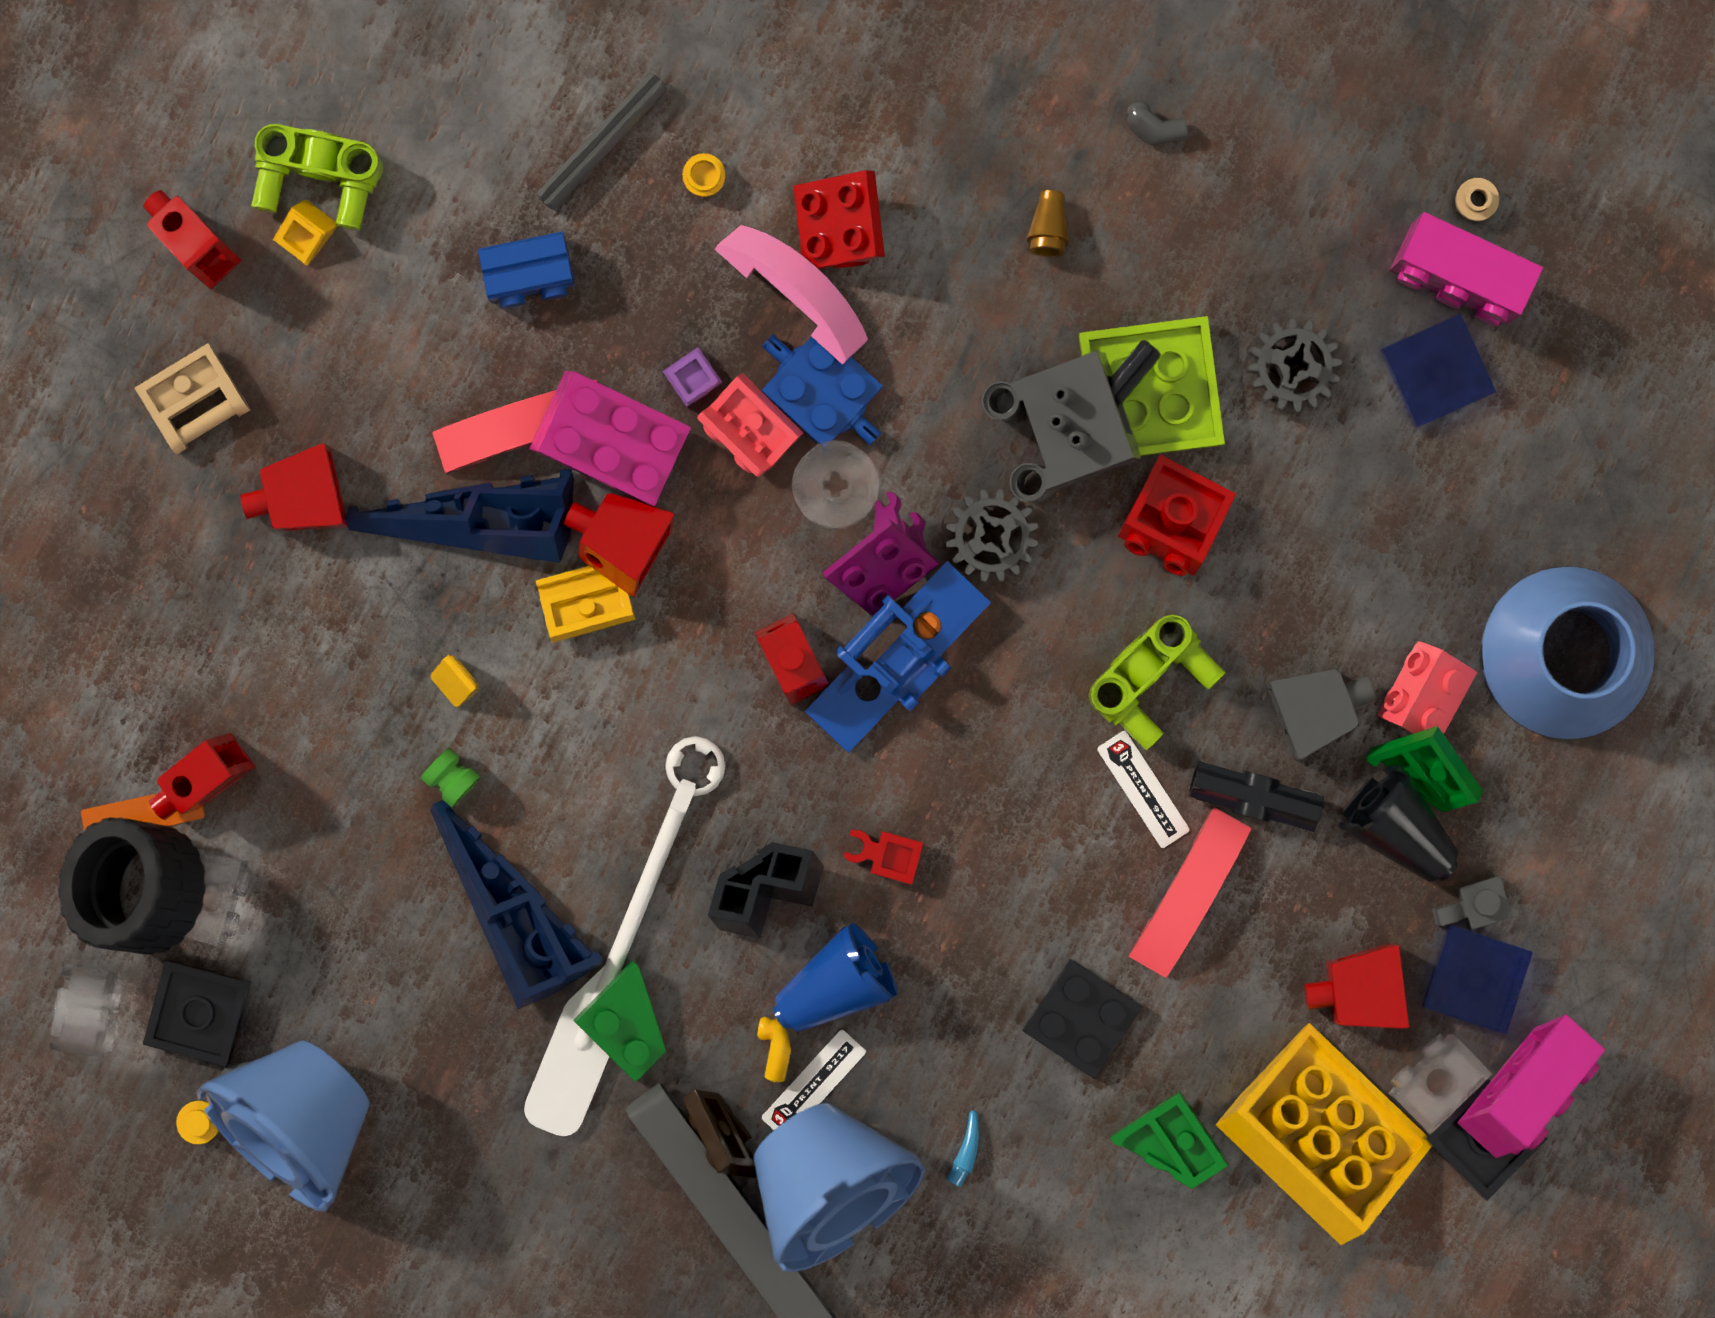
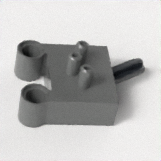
(1075, 418)

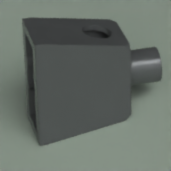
(1317, 708)

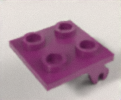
(885, 560)

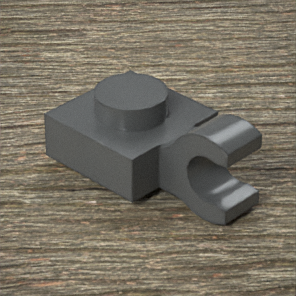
(1478, 903)

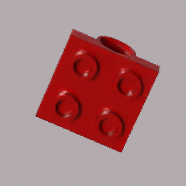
(840, 220)

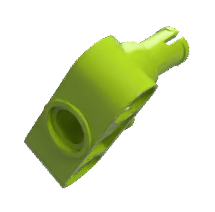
(318, 157)
(1142, 666)

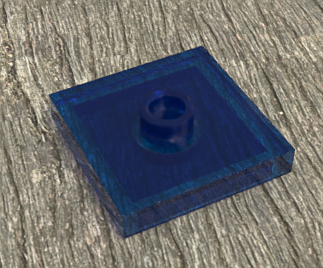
(1438, 371)
(1477, 979)

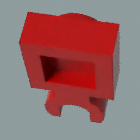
(892, 857)

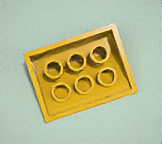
(1325, 1135)

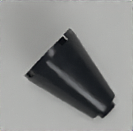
(1401, 826)

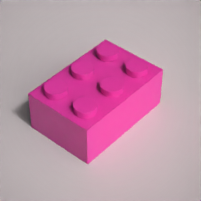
(1465, 270)
(610, 438)
(1532, 1087)

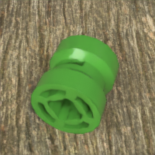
(453, 780)

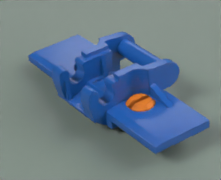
(909, 665)

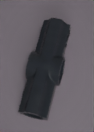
(1256, 796)

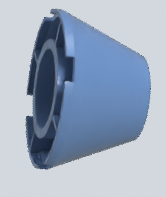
(1515, 653)
(291, 1118)
(827, 1181)

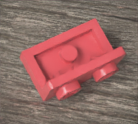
(749, 426)
(1427, 690)

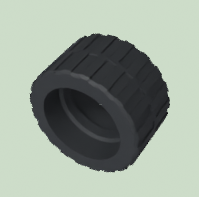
(93, 882)

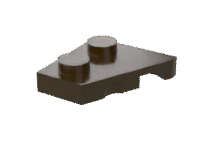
(720, 1133)

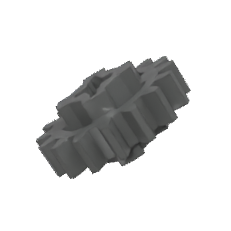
(1312, 370)
(976, 546)

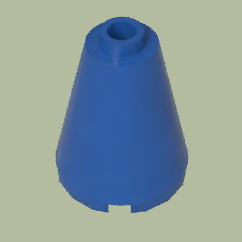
(836, 983)

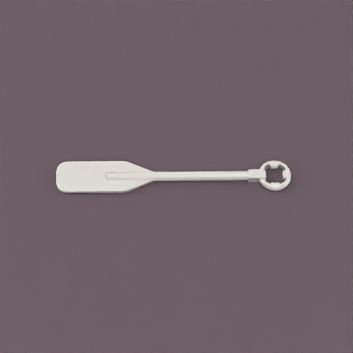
(573, 1059)

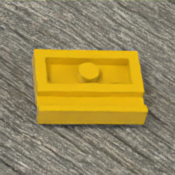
(582, 603)

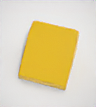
(305, 231)
(454, 680)

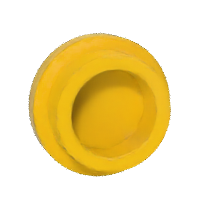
(704, 175)
(194, 1124)

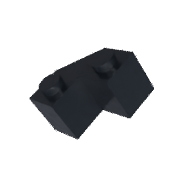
(746, 891)

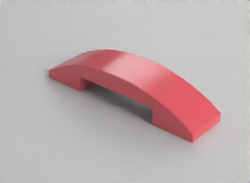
(491, 432)
(1190, 893)

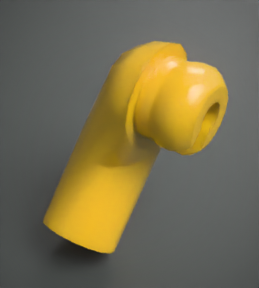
(779, 1049)

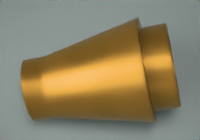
(1049, 228)

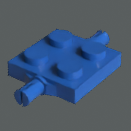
(821, 391)

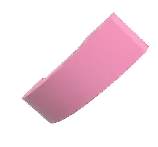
(801, 283)

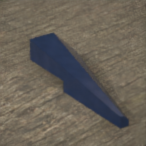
(506, 520)
(527, 939)

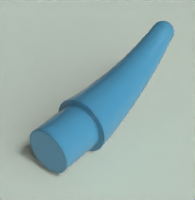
(967, 1154)

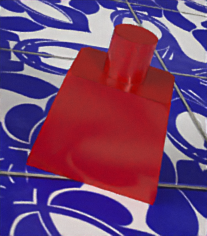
(190, 238)
(299, 493)
(621, 538)
(791, 659)
(201, 776)
(1363, 989)

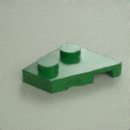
(1432, 766)
(624, 1023)
(1173, 1141)

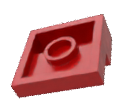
(1176, 517)

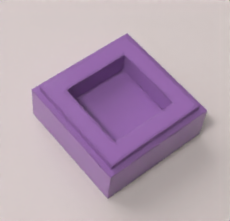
(692, 377)

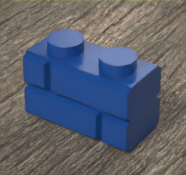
(527, 269)

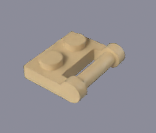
(183, 387)

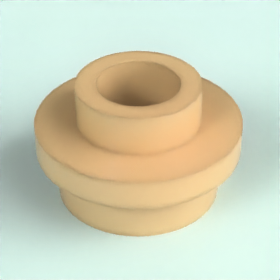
(1467, 208)

